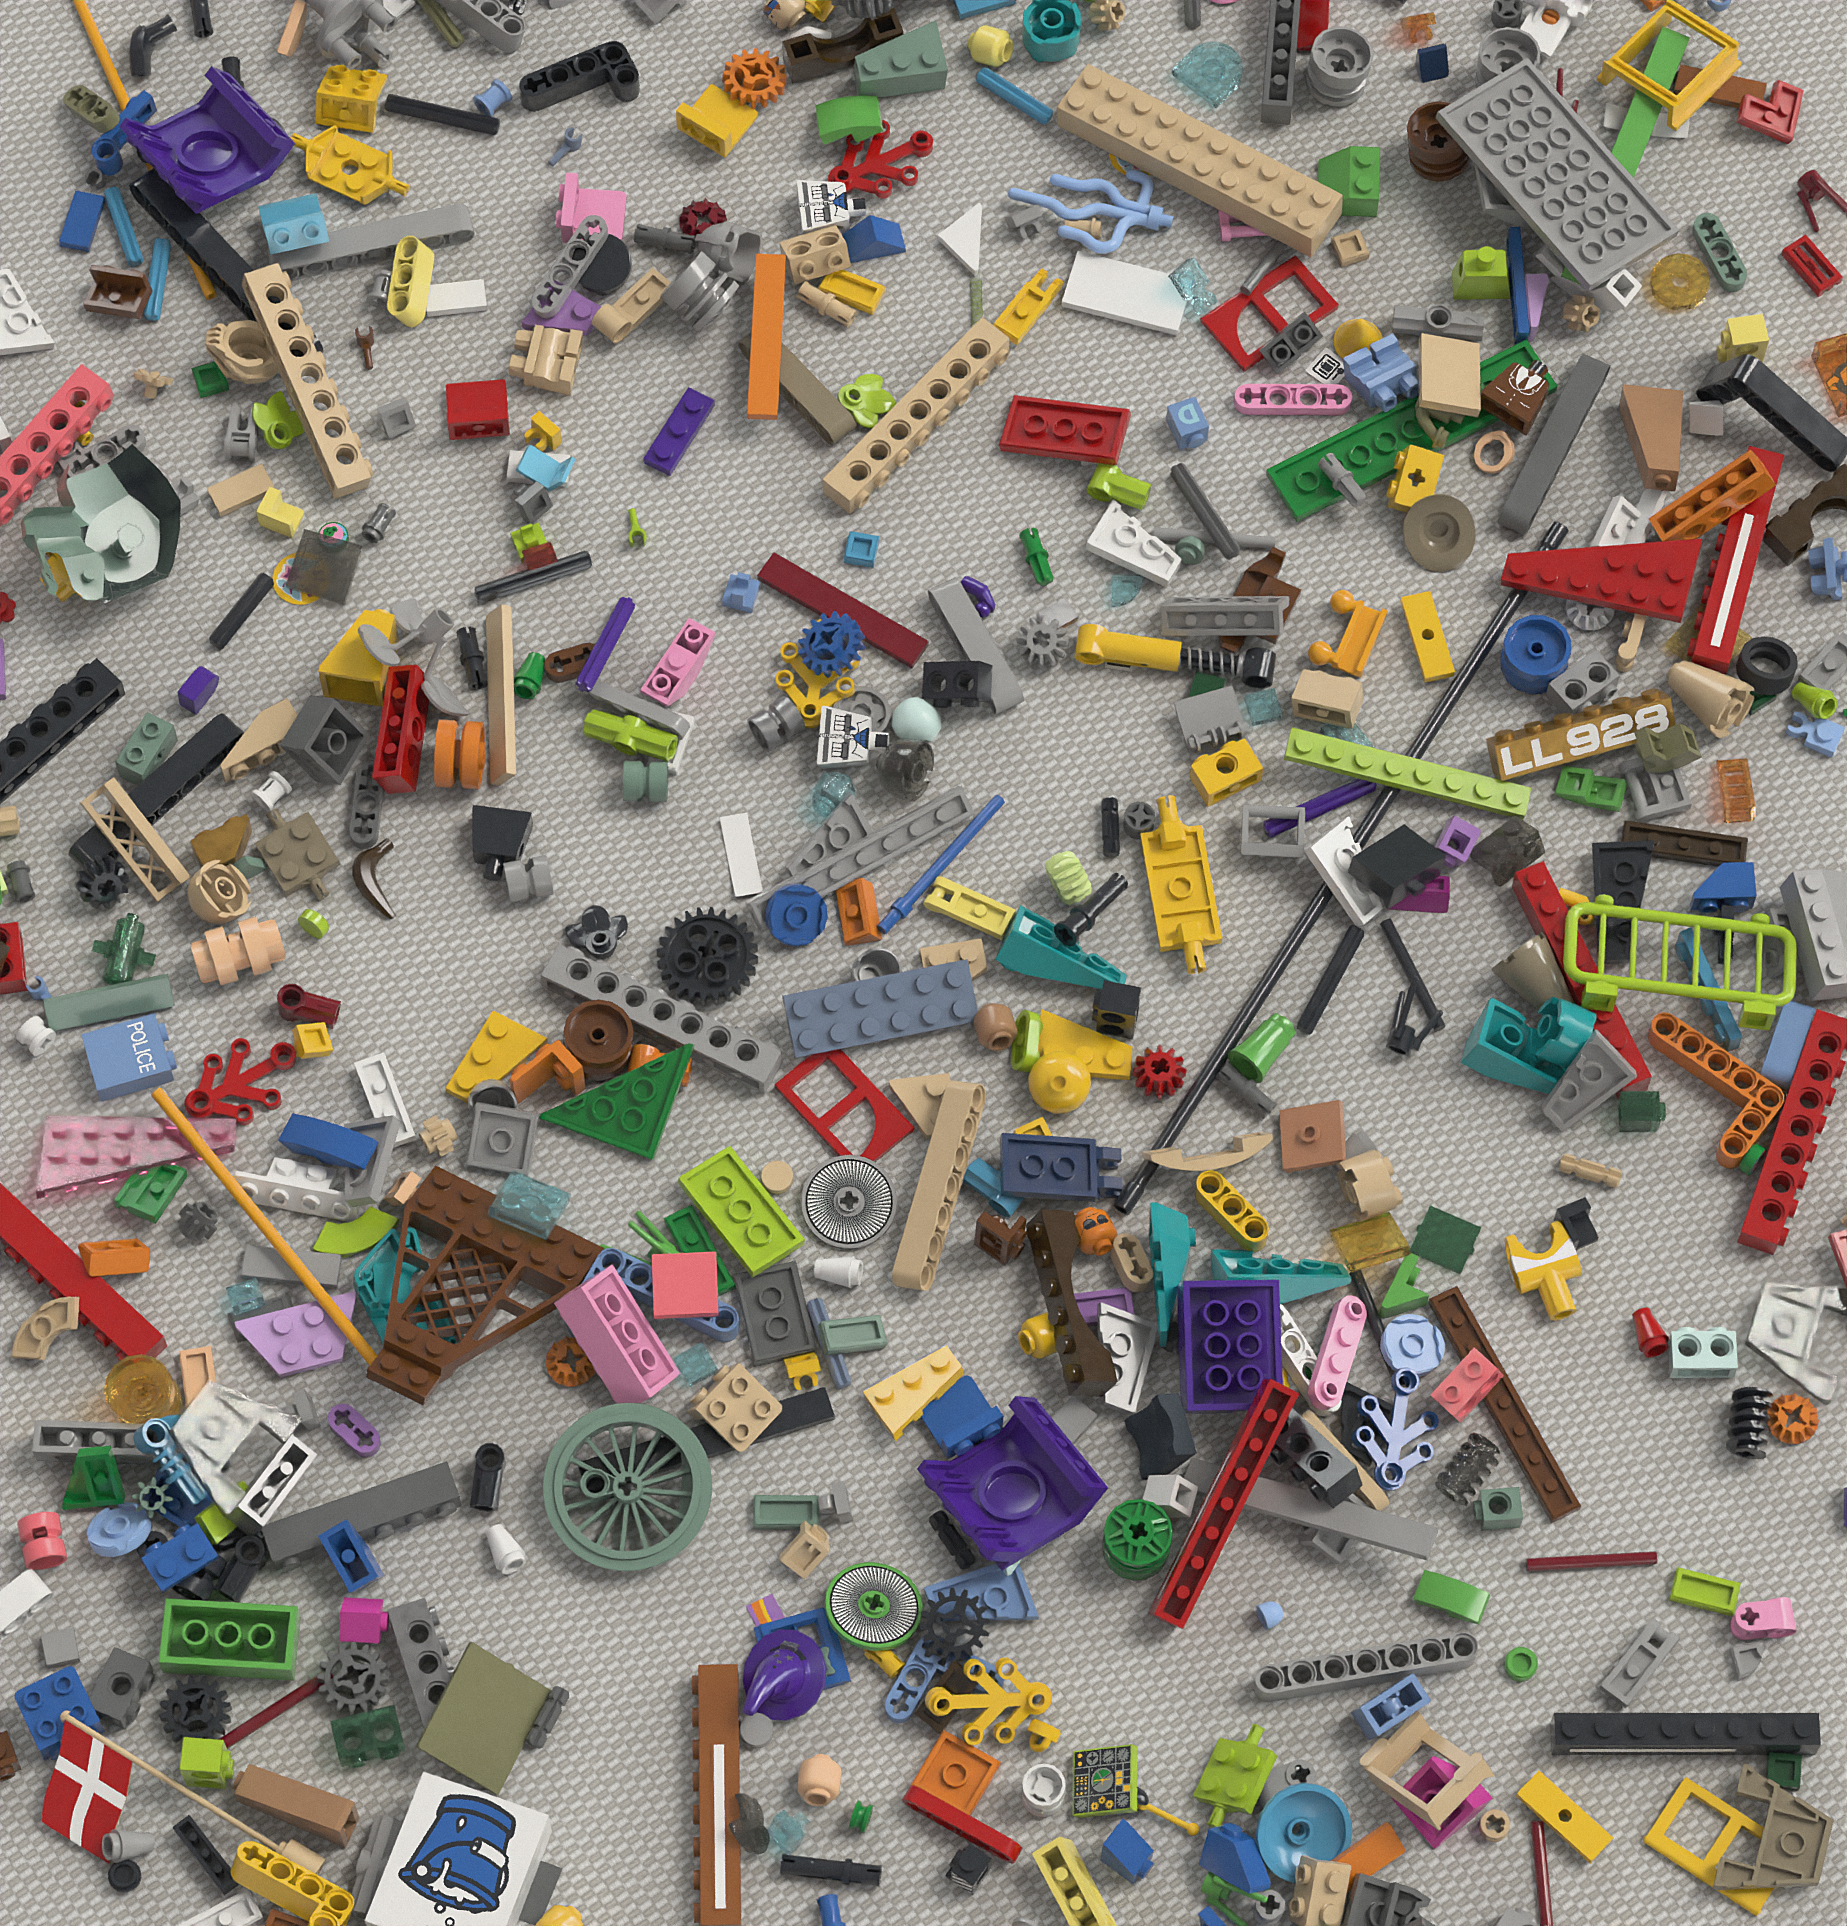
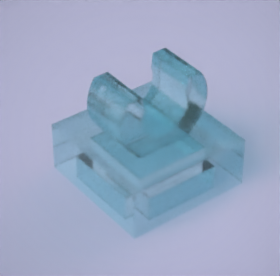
(788, 1831)

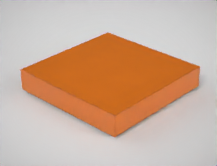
(957, 1772)

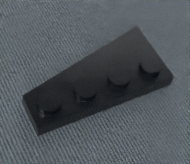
(1622, 873)

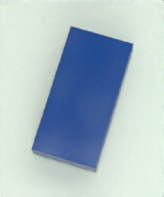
(82, 221)

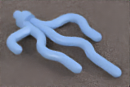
(1127, 211)

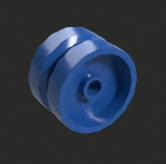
(1535, 653)

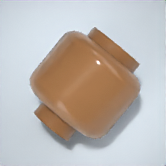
(995, 1026)

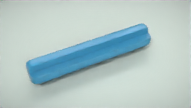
(1014, 95)
(123, 226)
(157, 278)

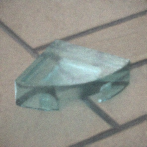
(1125, 589)

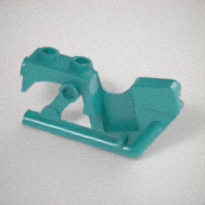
(375, 1280)

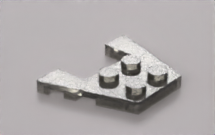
(1786, 1328)
(215, 1428)

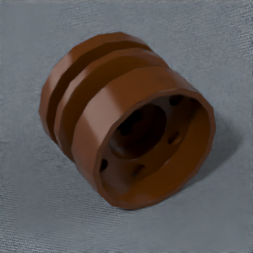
(1431, 148)

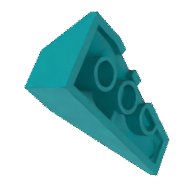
(1036, 951)
(1500, 1050)
(1170, 1254)
(1294, 1279)

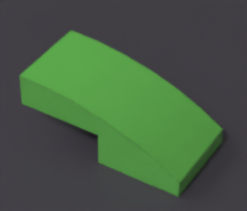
(1590, 790)
(1452, 1596)

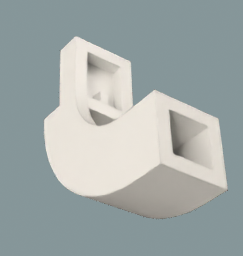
(1609, 295)

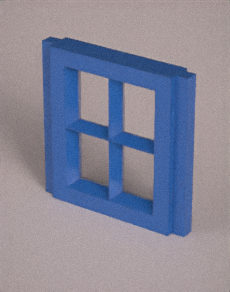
(827, 1636)

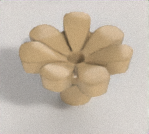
(152, 381)

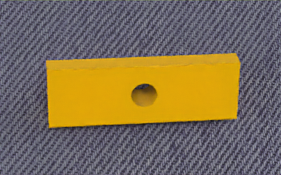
(1424, 622)
(1549, 1802)

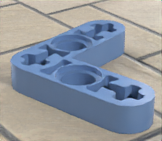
(929, 1668)

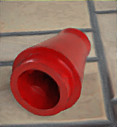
(1649, 1333)

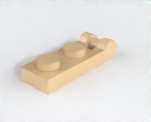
(1628, 650)

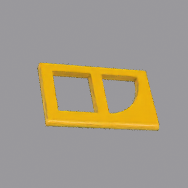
(1705, 1870)

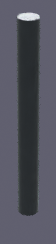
(1410, 970)
(1372, 1313)

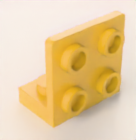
(349, 98)
(715, 120)

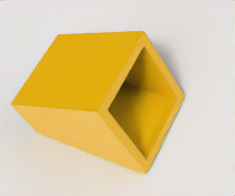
(351, 670)

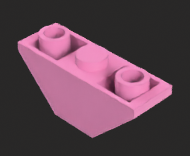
(679, 664)

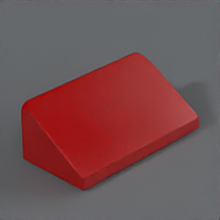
(1312, 21)

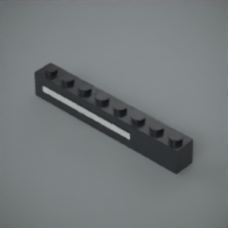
(1684, 1733)

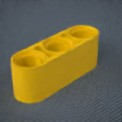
(1226, 1197)

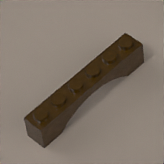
(1083, 1358)

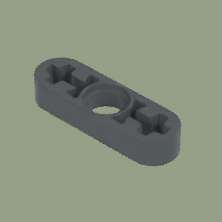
(357, 815)

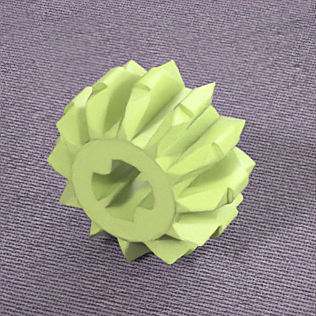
(1068, 877)

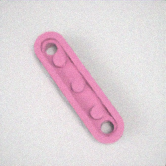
(1337, 1352)

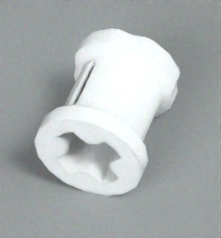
(271, 791)

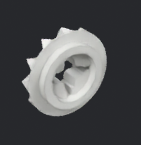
(1596, 620)

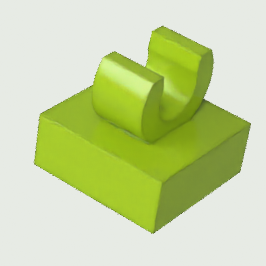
(527, 537)

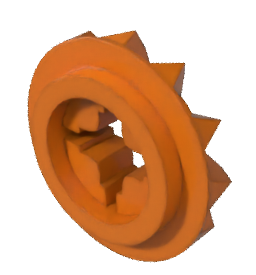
(562, 1372)
(1796, 1432)

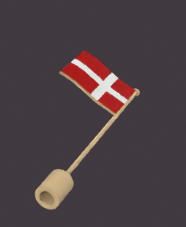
(93, 1785)

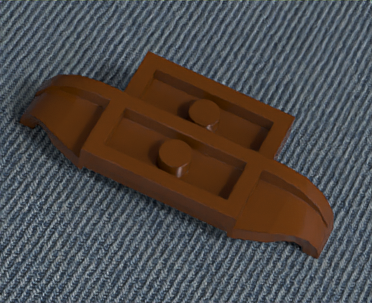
(1262, 580)

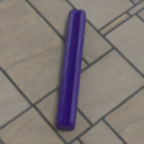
(605, 644)
(1321, 805)

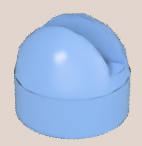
(1269, 1614)

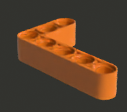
(1721, 1081)

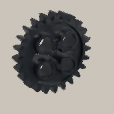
(734, 964)

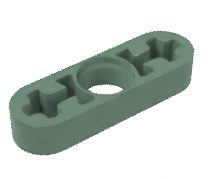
(1719, 239)

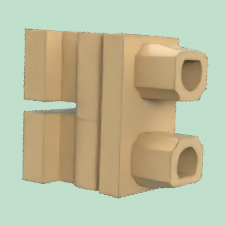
(550, 358)

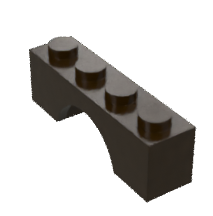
(812, 56)
(1792, 533)

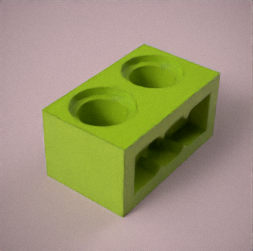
(206, 1763)

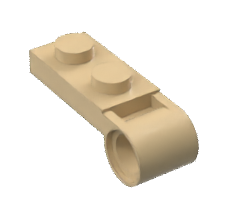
(632, 307)

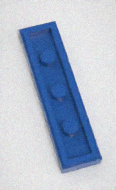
(1517, 285)

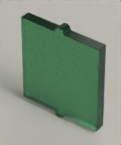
(1445, 1239)

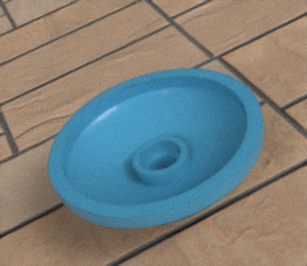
(1322, 1833)

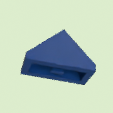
(873, 239)

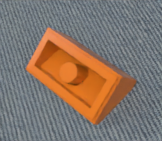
(858, 912)
(115, 1257)

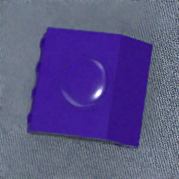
(214, 145)
(1017, 1486)

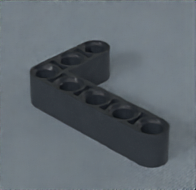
(1779, 404)

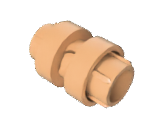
(253, 947)

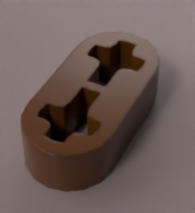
(571, 659)

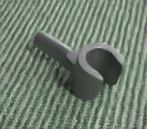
(92, 173)

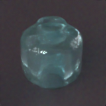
(830, 792)

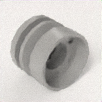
(1503, 50)
(1339, 66)
(699, 291)

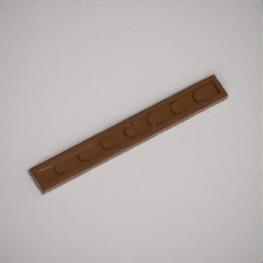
(1507, 1409)

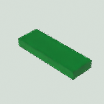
(692, 1237)

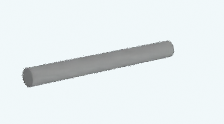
(1241, 539)

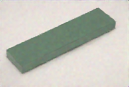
(109, 1002)

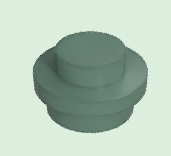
(1190, 550)

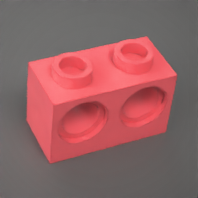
(1467, 1385)

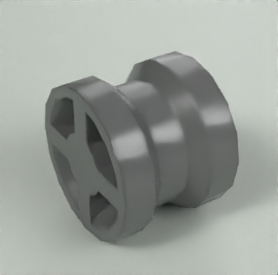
(1502, 7)
(1139, 813)

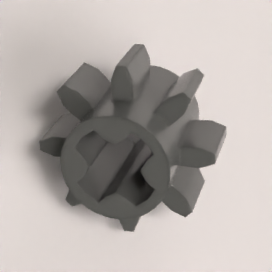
(197, 1221)

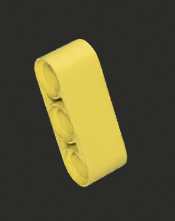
(410, 281)

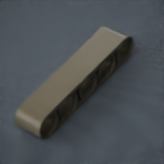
(809, 396)

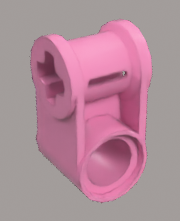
(1769, 1619)

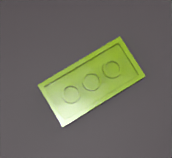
(741, 1211)

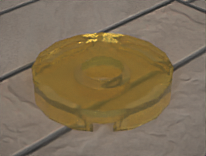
(1680, 266)

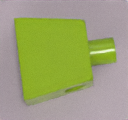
(1481, 275)

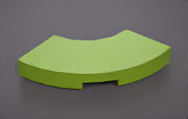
(355, 1236)

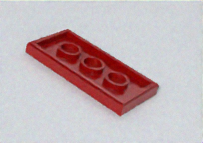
(1065, 430)

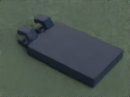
(1057, 1168)

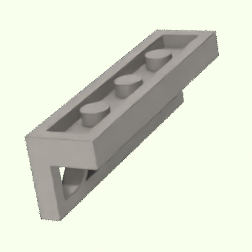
(1223, 615)

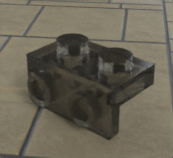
(1508, 850)

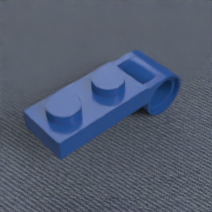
(138, 108)

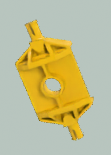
(332, 152)

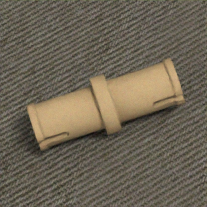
(826, 304)

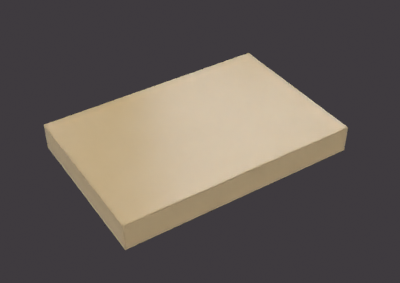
(1449, 375)

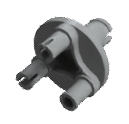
(350, 26)

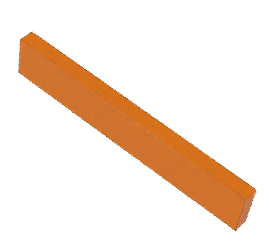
(766, 337)

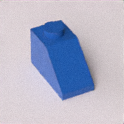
(351, 1556)
(1127, 1853)
(1234, 1858)

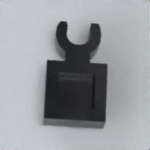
(1726, 912)

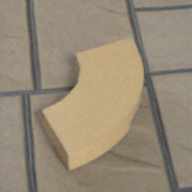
(44, 1326)

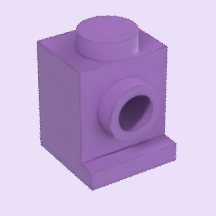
(1464, 837)

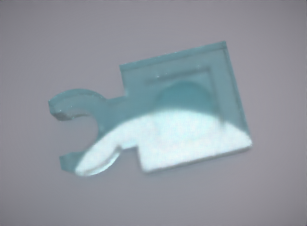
(1190, 284)

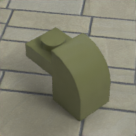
(1666, 749)

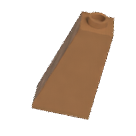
(1654, 432)
(297, 1804)

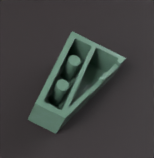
(903, 65)

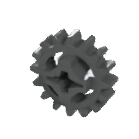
(365, 1672)

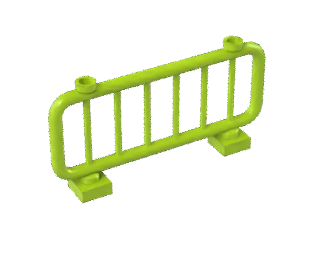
(1602, 990)

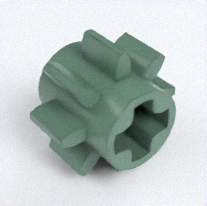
(146, 1490)

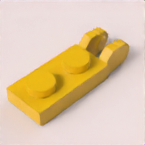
(1027, 307)

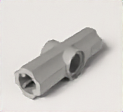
(1456, 323)
(373, 1862)

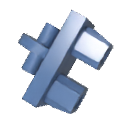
(1828, 557)

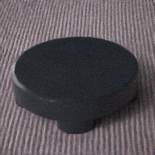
(609, 267)

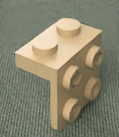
(735, 1406)

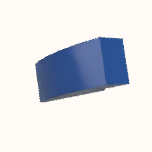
(327, 1142)

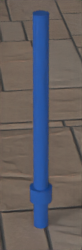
(903, 905)

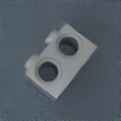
(1578, 681)

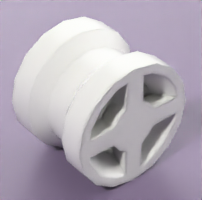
(36, 1036)

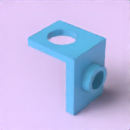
(544, 469)

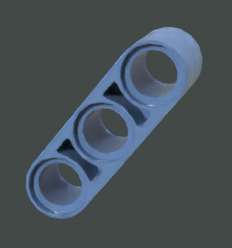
(1787, 1043)

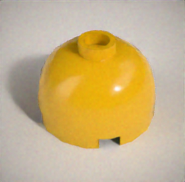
(1059, 1082)

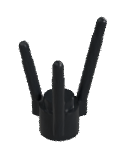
(1402, 1036)

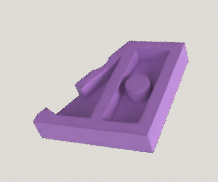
(574, 314)

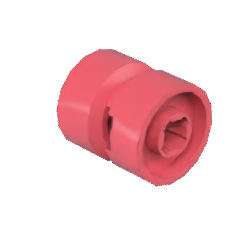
(41, 1535)

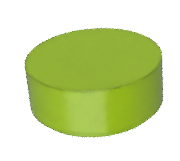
(313, 923)

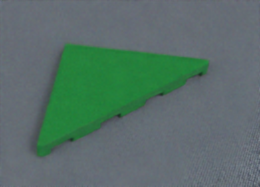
(629, 1108)

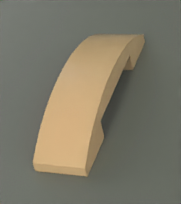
(1244, 1147)

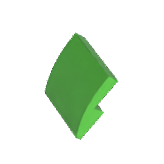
(849, 115)

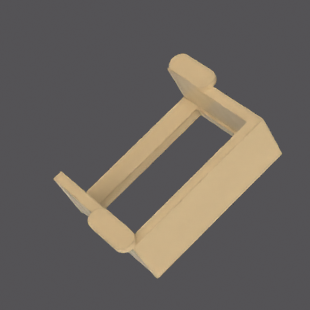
(1388, 1756)

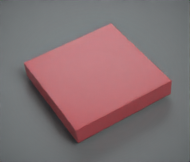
(685, 1285)

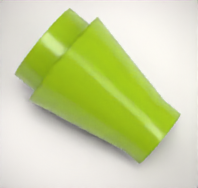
(1816, 701)

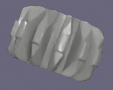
(1047, 632)

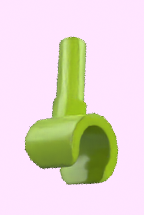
(635, 528)

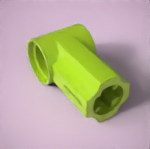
(1110, 484)

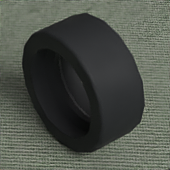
(1773, 650)

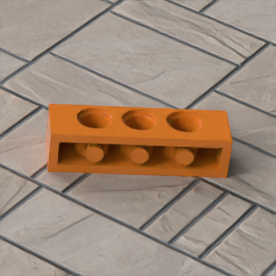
(1713, 499)

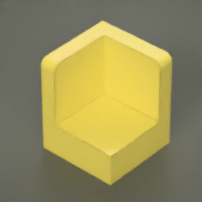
(278, 515)

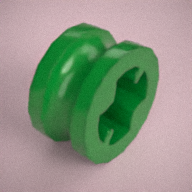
(861, 1816)

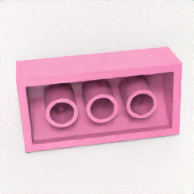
(617, 1337)

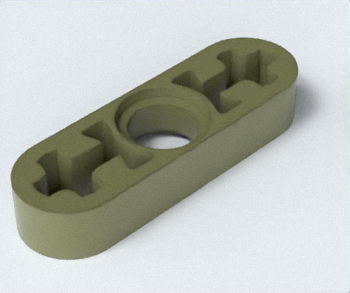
(91, 108)

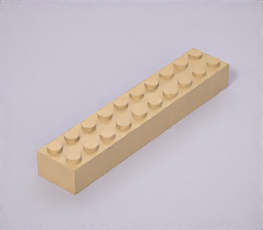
(1199, 160)

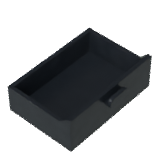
(1397, 865)

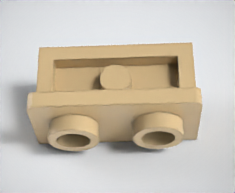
(1319, 1892)

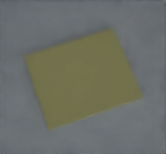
(483, 1718)

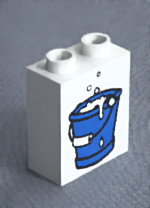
(460, 1859)

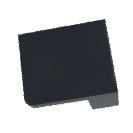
(1577, 1222)

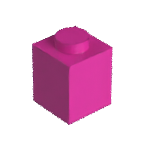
(362, 1620)

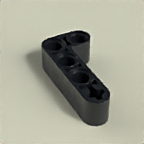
(536, 96)

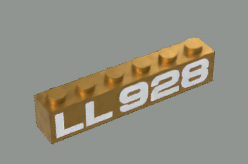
(1578, 735)

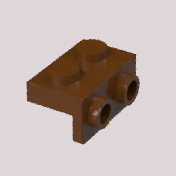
(117, 292)

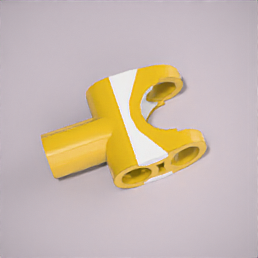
(1546, 1270)

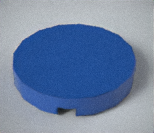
(796, 914)

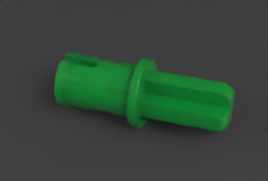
(1036, 556)

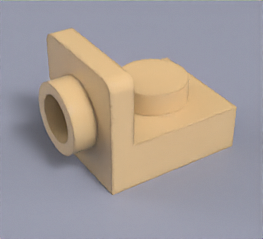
(806, 1550)

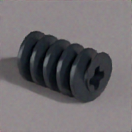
(1746, 1422)

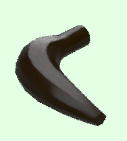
(365, 877)

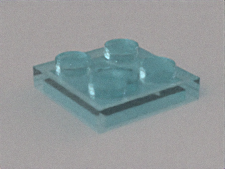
(529, 1205)

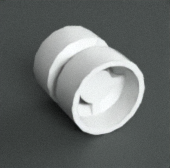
(1043, 1790)

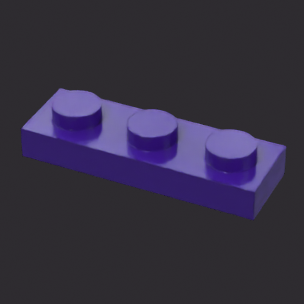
(679, 431)

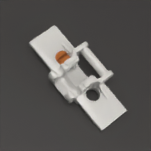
(1551, 20)

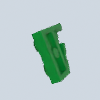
(94, 1480)

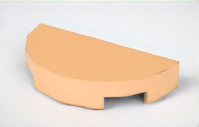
(293, 29)

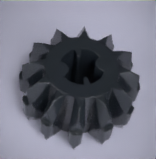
(102, 881)

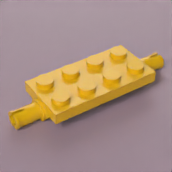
(1180, 886)

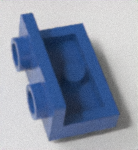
(179, 1557)

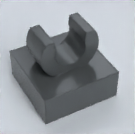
(532, 501)

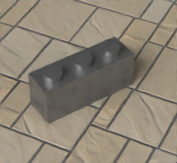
(271, 1485)

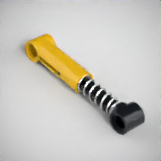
(1099, 645)

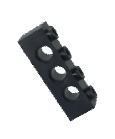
(1315, 1461)

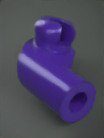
(982, 593)

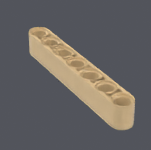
(939, 1185)

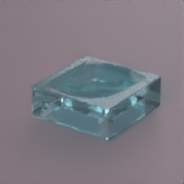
(245, 1296)

